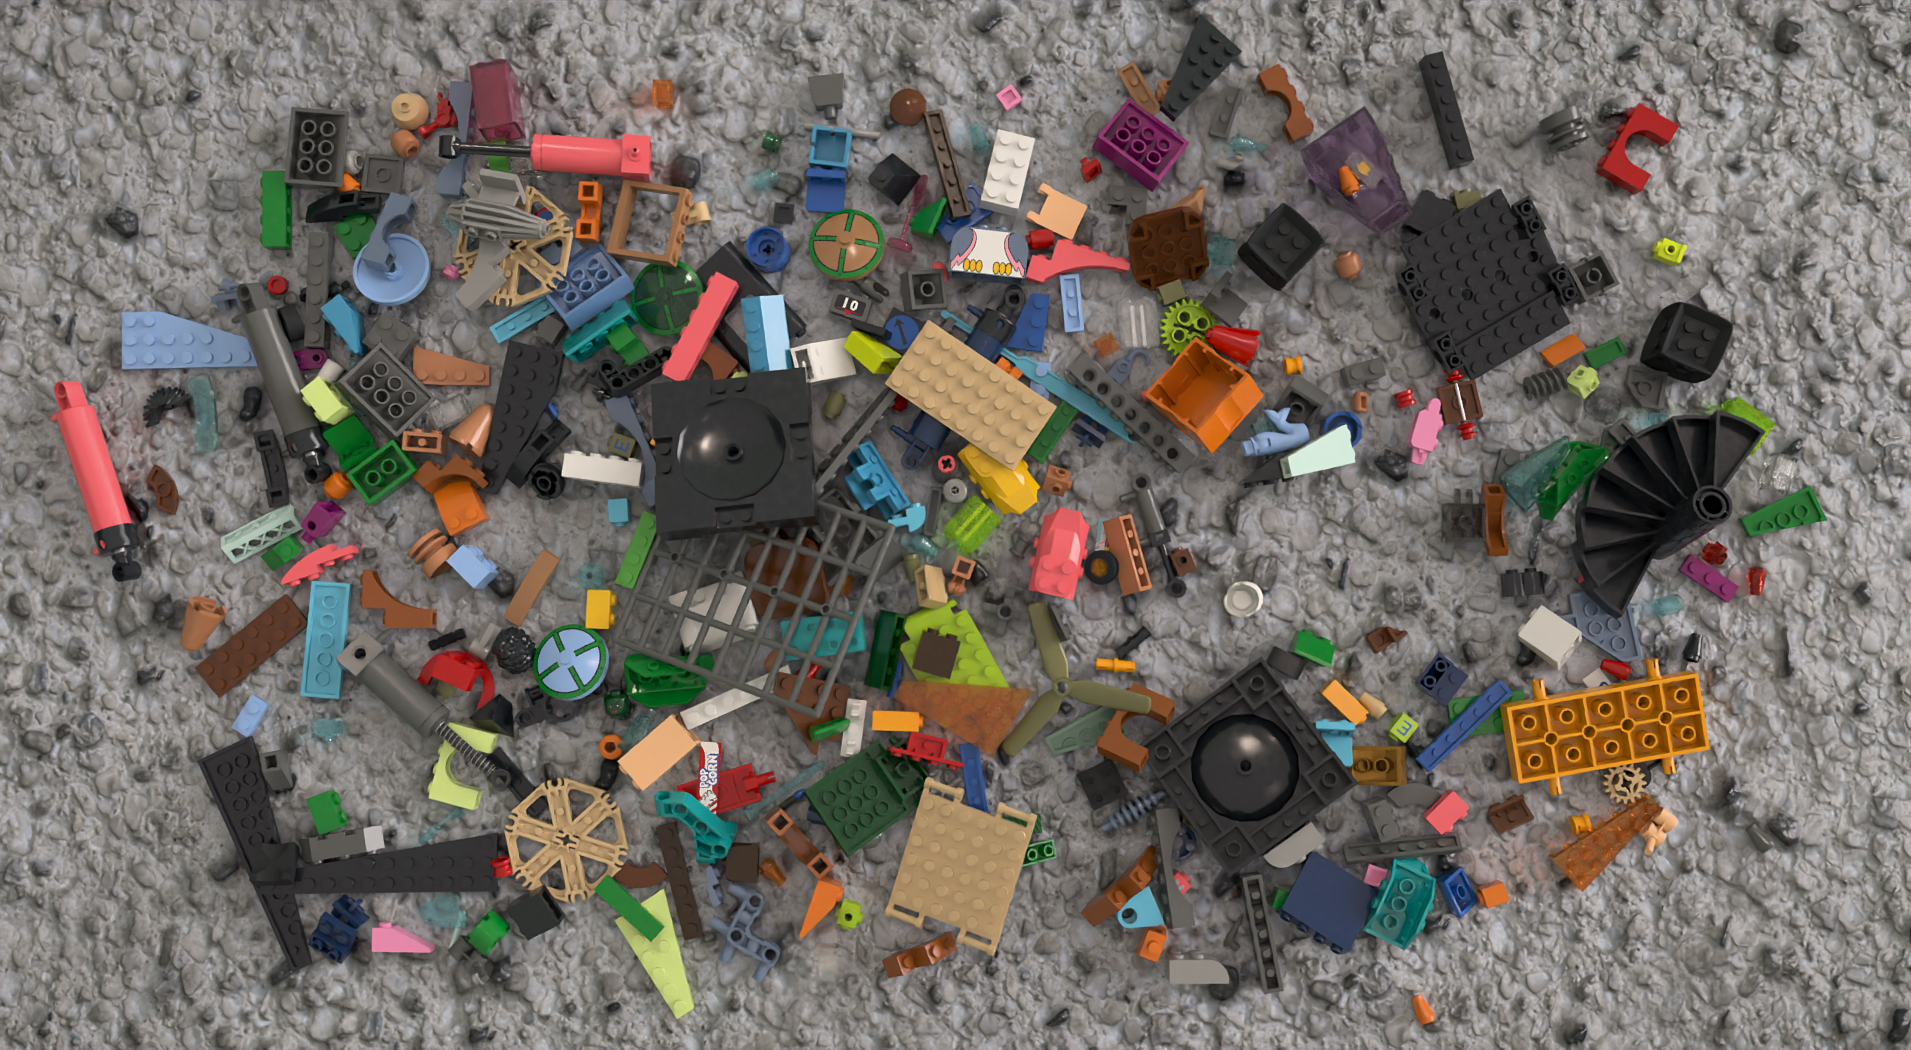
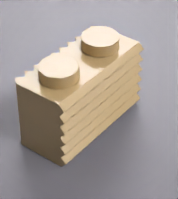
(930, 587)

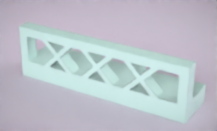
(257, 530)

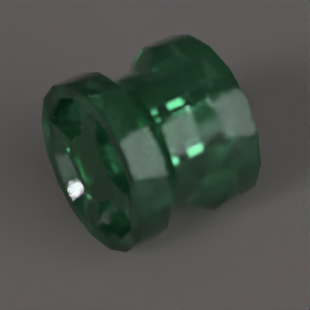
(772, 142)

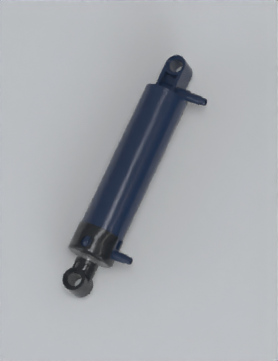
(988, 339)

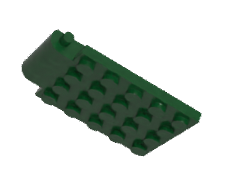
(867, 794)

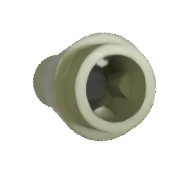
(911, 563)

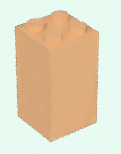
(658, 752)

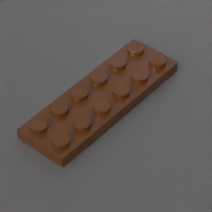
(252, 646)

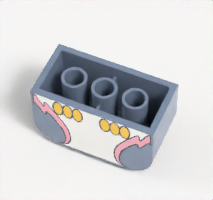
(988, 255)

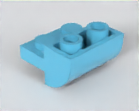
(915, 518)

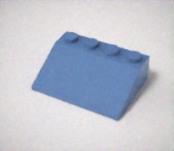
(589, 287)

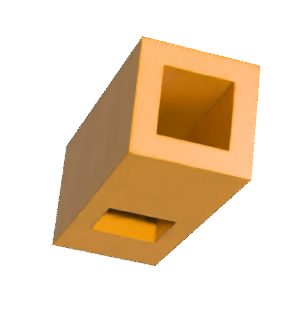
(1343, 702)
(896, 720)

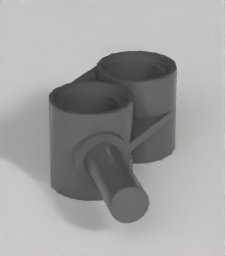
(473, 959)

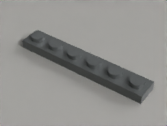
(1402, 848)

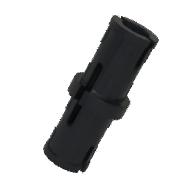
(1132, 642)

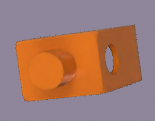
(1151, 943)

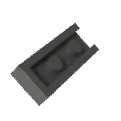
(1226, 111)

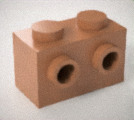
(428, 443)

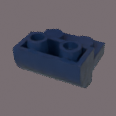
(1441, 679)
(333, 938)

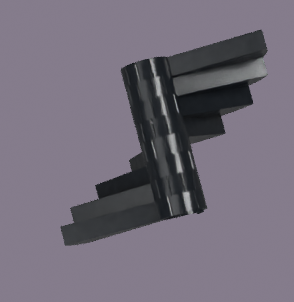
(1656, 499)

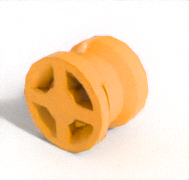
(1292, 365)
(1579, 823)

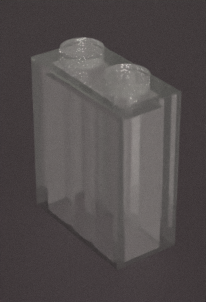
(1137, 323)

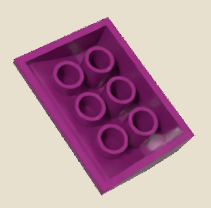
(1140, 144)

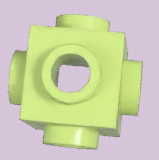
(1583, 381)

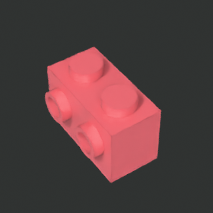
(1445, 812)

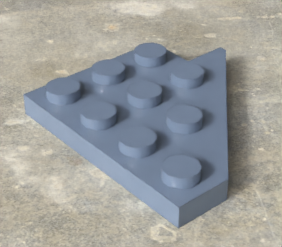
(1611, 635)

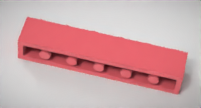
(701, 328)

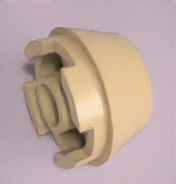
(409, 111)

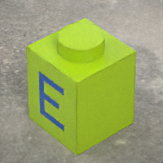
(1401, 728)

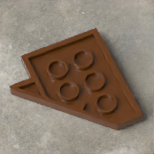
(808, 696)

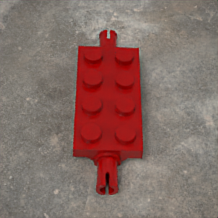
(736, 787)

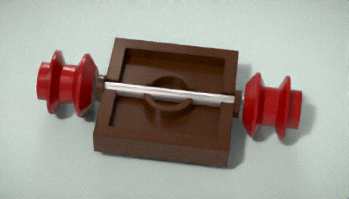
(1460, 403)

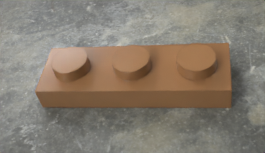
(1138, 88)

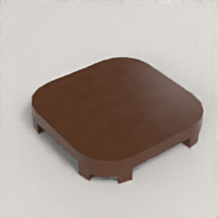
(1167, 247)
(795, 582)

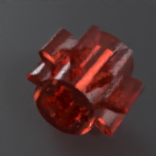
(1714, 553)

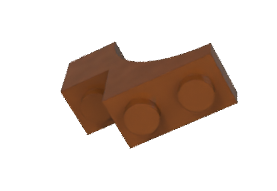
(457, 469)
(1494, 498)
(919, 956)

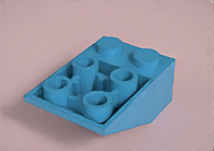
(348, 323)

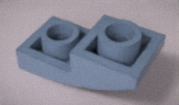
(712, 878)

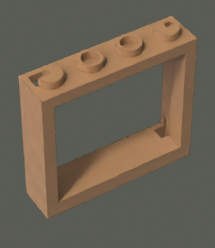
(623, 217)

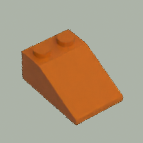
(460, 507)
(826, 894)

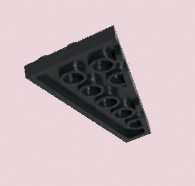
(1201, 63)

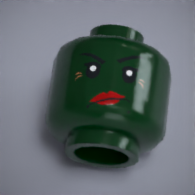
(616, 704)

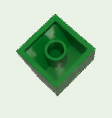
(1311, 648)

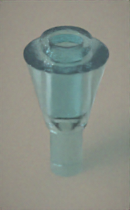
(1242, 143)

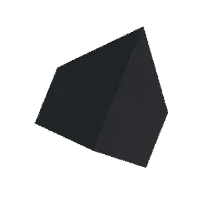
(496, 716)

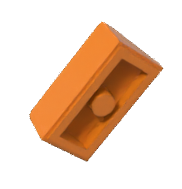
(1562, 350)

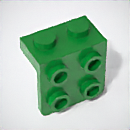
(350, 441)

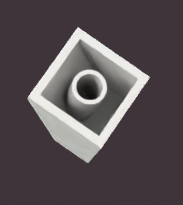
(1549, 637)

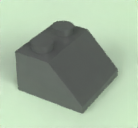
(923, 290)
(1302, 399)

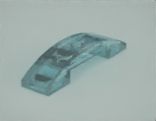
(205, 414)

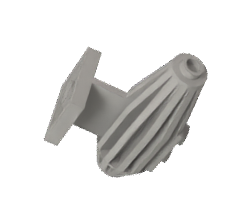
(494, 211)

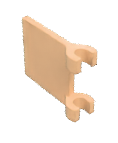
(1058, 213)

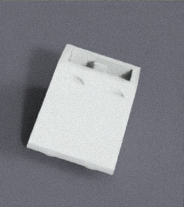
(824, 360)

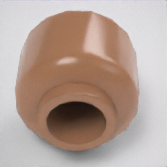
(405, 144)
(1348, 265)

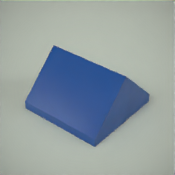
(1456, 891)

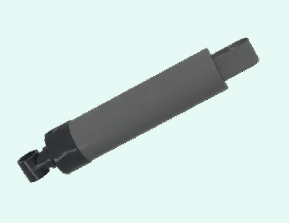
(282, 381)

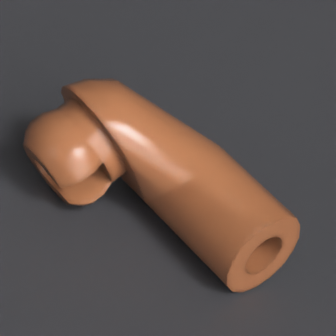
(770, 660)

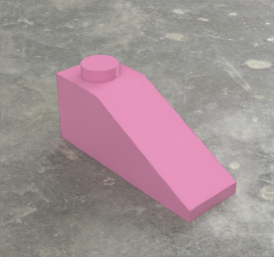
(397, 939)

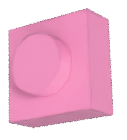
(1009, 97)
(1374, 875)

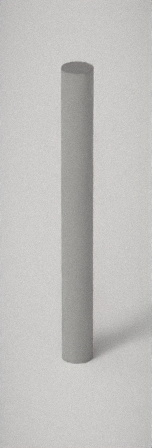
(855, 132)

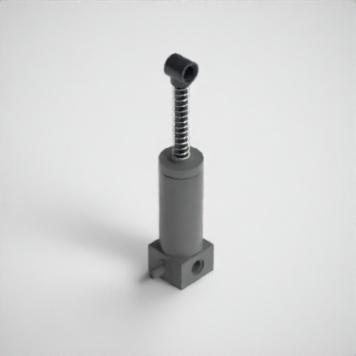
(409, 698)

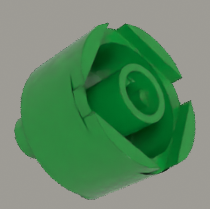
(487, 931)

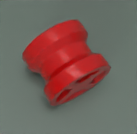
(1404, 399)
(501, 866)

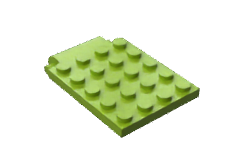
(973, 661)

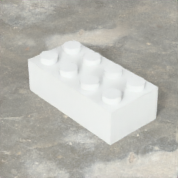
(1007, 172)
(602, 470)

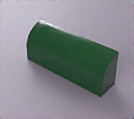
(885, 650)

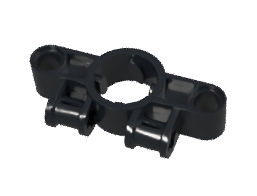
(541, 709)

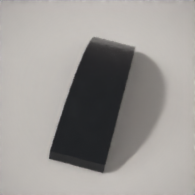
(274, 468)

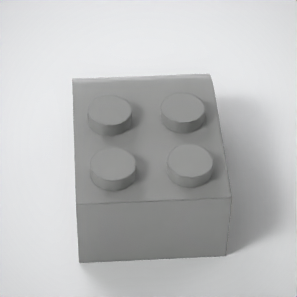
(1294, 846)
(1194, 968)

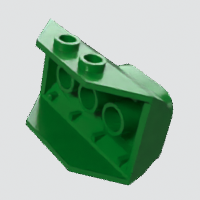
(1570, 477)
(663, 684)

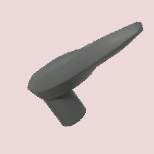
(1229, 939)

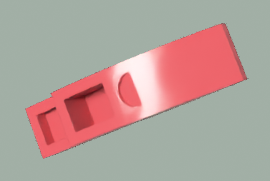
(312, 565)

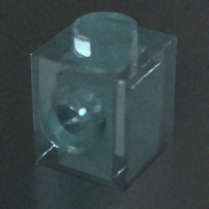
(327, 728)

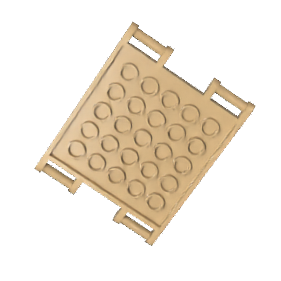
(961, 865)

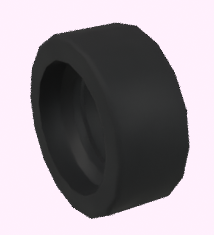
(292, 323)

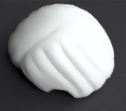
(1243, 599)

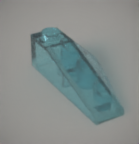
(1528, 476)

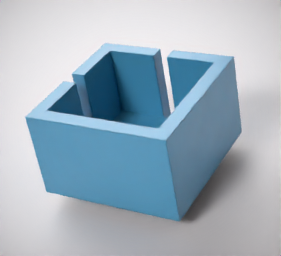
(830, 150)

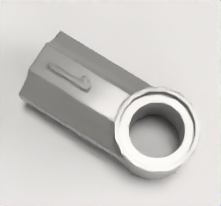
(482, 645)

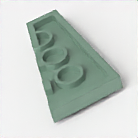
(1081, 731)

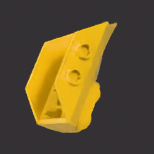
(1007, 489)

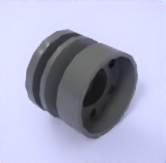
(1564, 129)

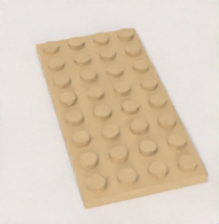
(970, 395)

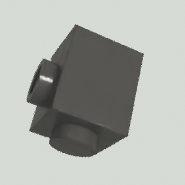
(550, 330)

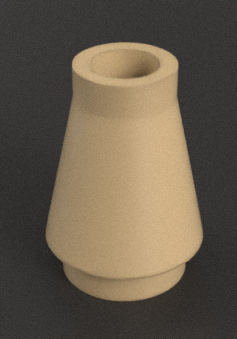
(1374, 706)

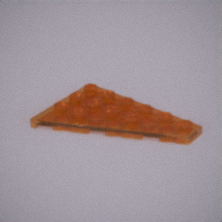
(970, 711)

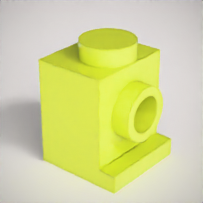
(1670, 258)

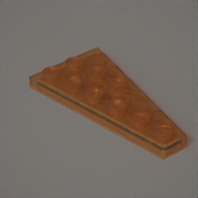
(1600, 845)

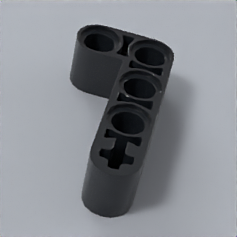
(638, 368)

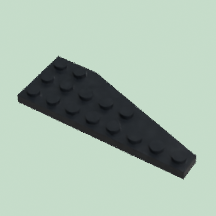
(525, 390)

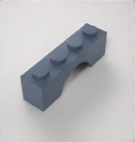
(397, 211)

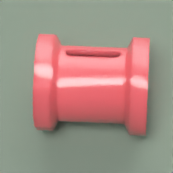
(945, 458)

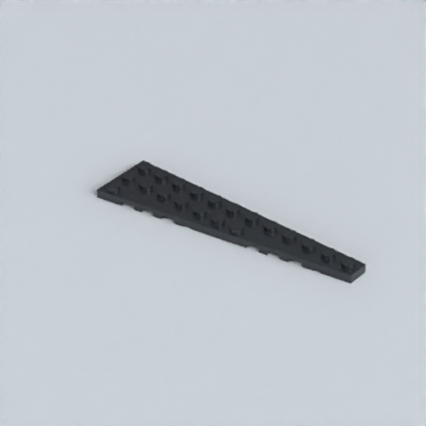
(245, 806)
(436, 867)

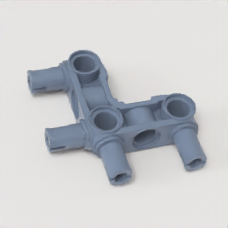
(750, 942)

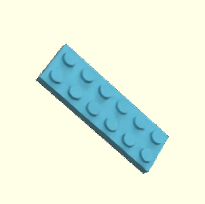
(325, 639)

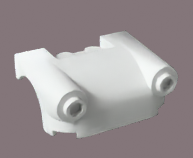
(724, 613)

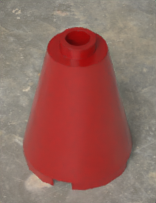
(1234, 342)

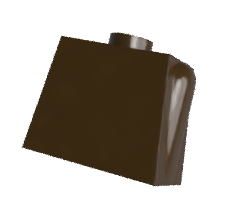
(742, 862)

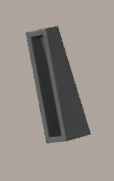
(932, 510)

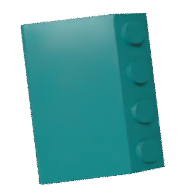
(593, 335)

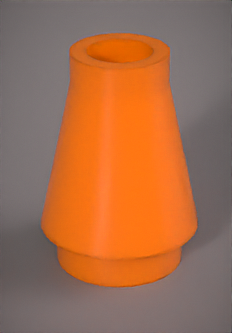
(1348, 182)
(1423, 1012)

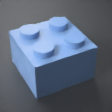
(473, 566)

